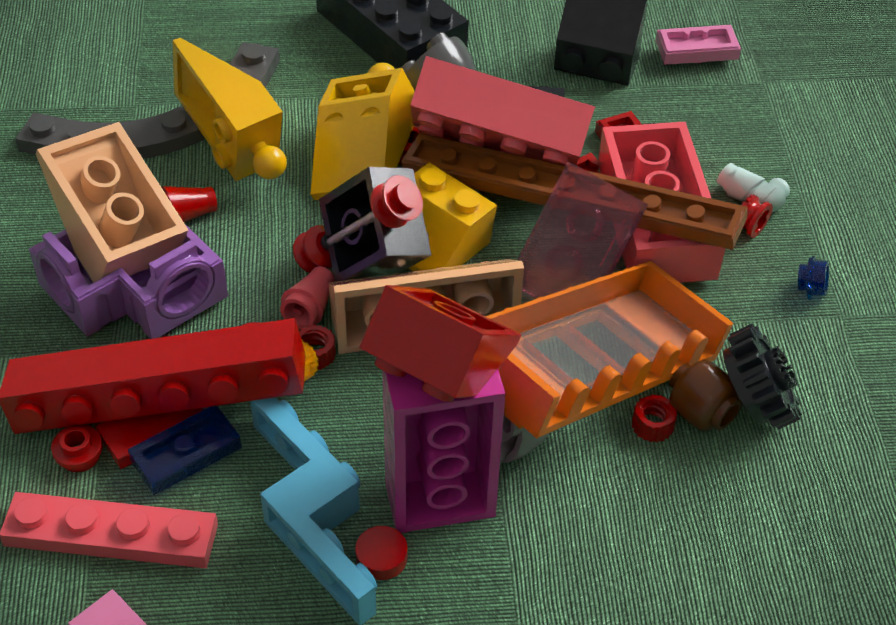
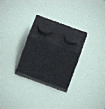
(600, 39)

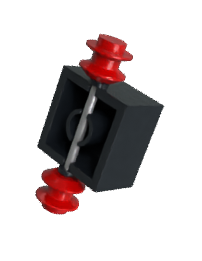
(369, 227)

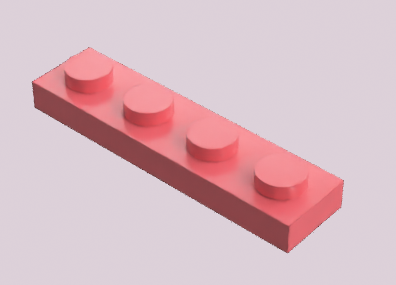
(109, 529)

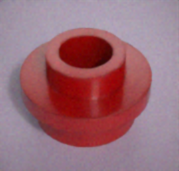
(80, 457)

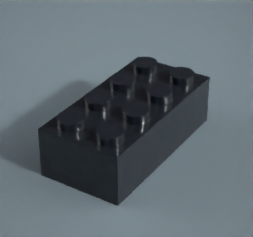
(394, 28)

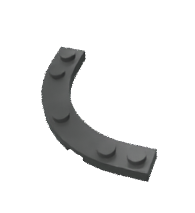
(154, 134)

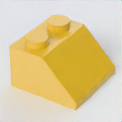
(454, 218)

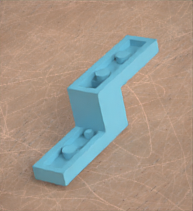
(312, 503)

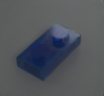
(184, 449)

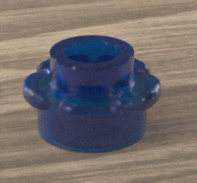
(814, 277)

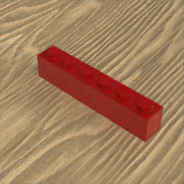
(153, 376)

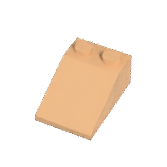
(110, 202)

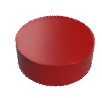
(382, 552)

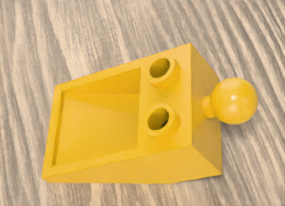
(230, 112)
(361, 125)

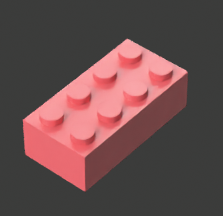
(498, 113)
(666, 159)

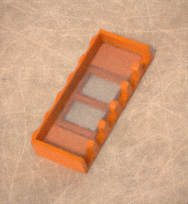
(602, 345)

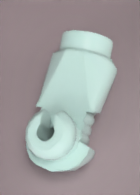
(742, 183)

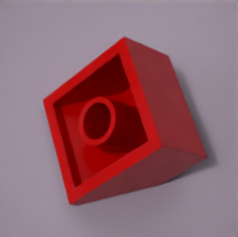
(436, 342)

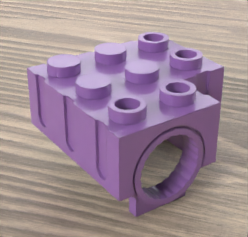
(156, 298)

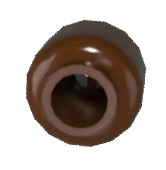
(704, 396)

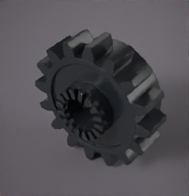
(762, 378)

